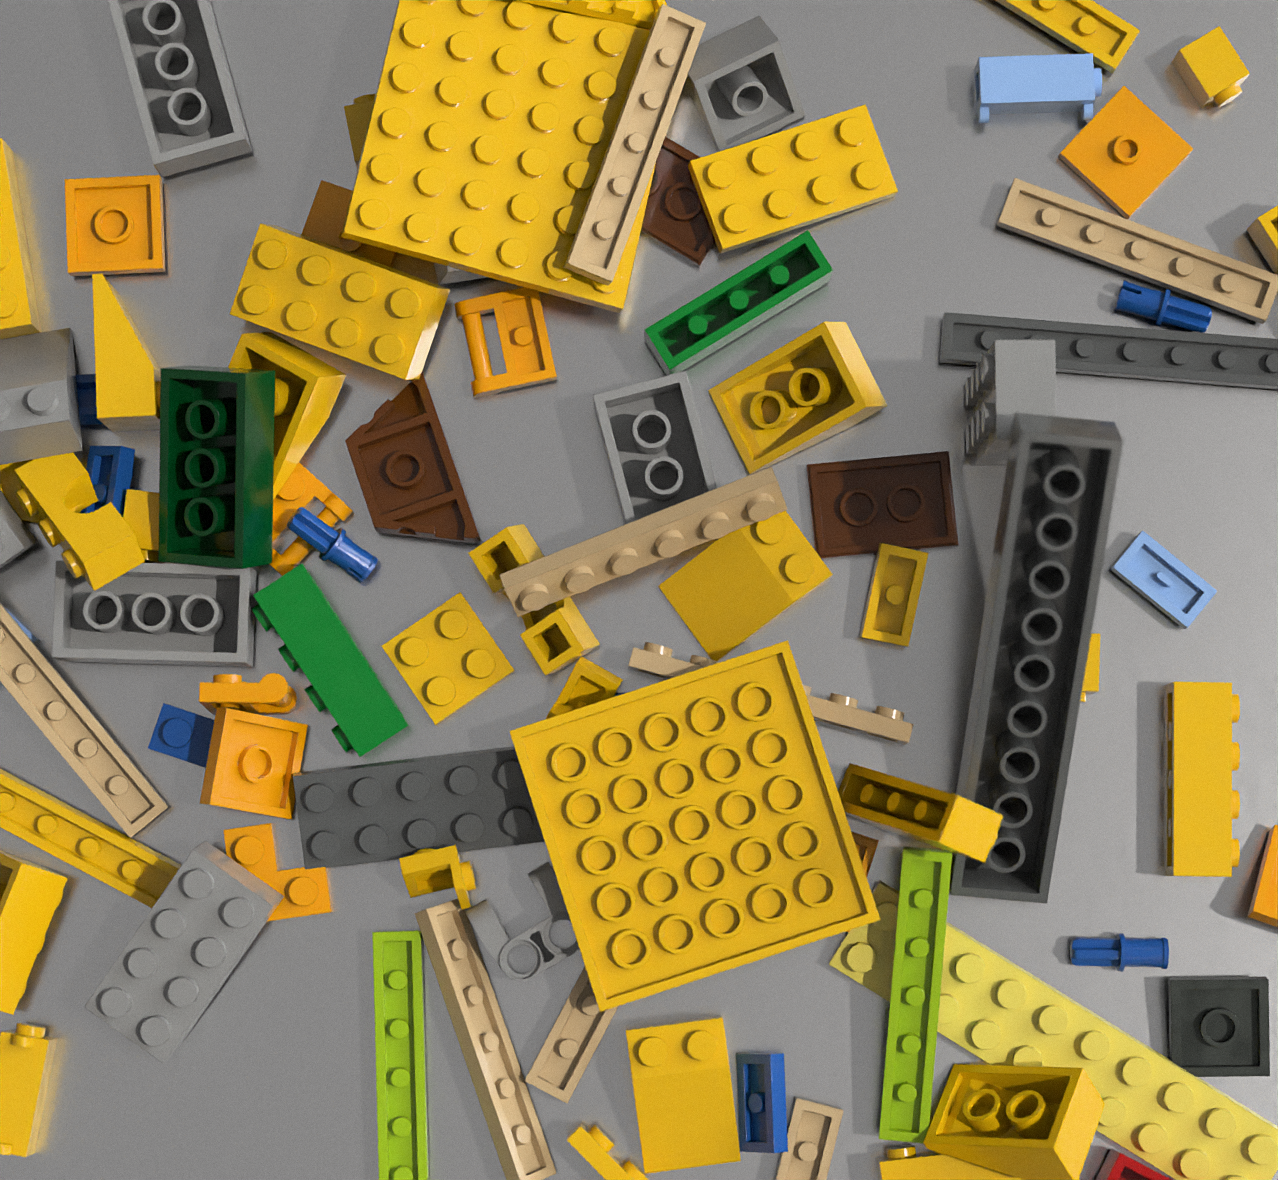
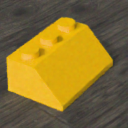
(26, 908)

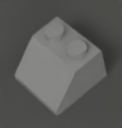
(743, 85)

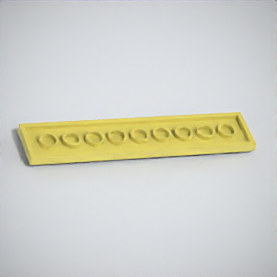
(1023, 1021)

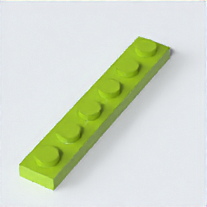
(915, 994)
(400, 1055)

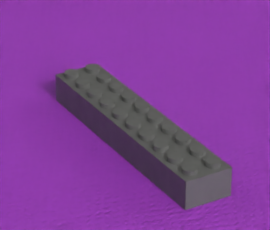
(1035, 647)

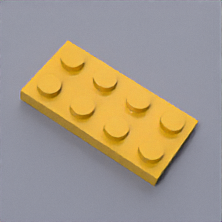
(792, 178)

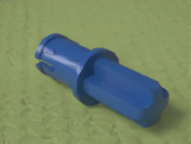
(1163, 307)
(332, 544)
(1119, 952)

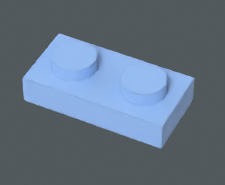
(1163, 580)

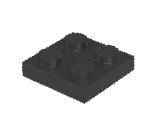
(1220, 1025)

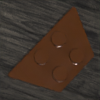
(410, 470)

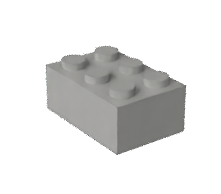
(654, 444)

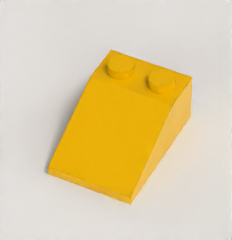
(124, 366)
(303, 395)
(797, 396)
(744, 583)
(683, 1094)
(1017, 1119)

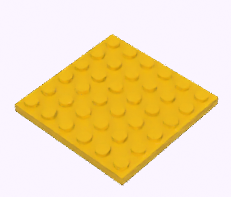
(494, 140)
(694, 826)

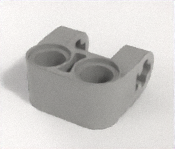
(537, 938)

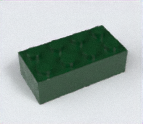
(216, 466)

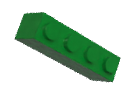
(738, 304)
(330, 660)

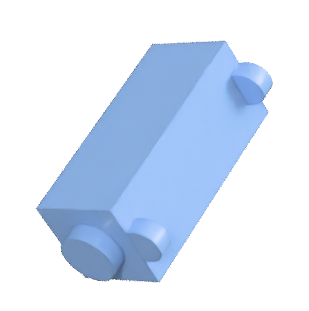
(1036, 84)

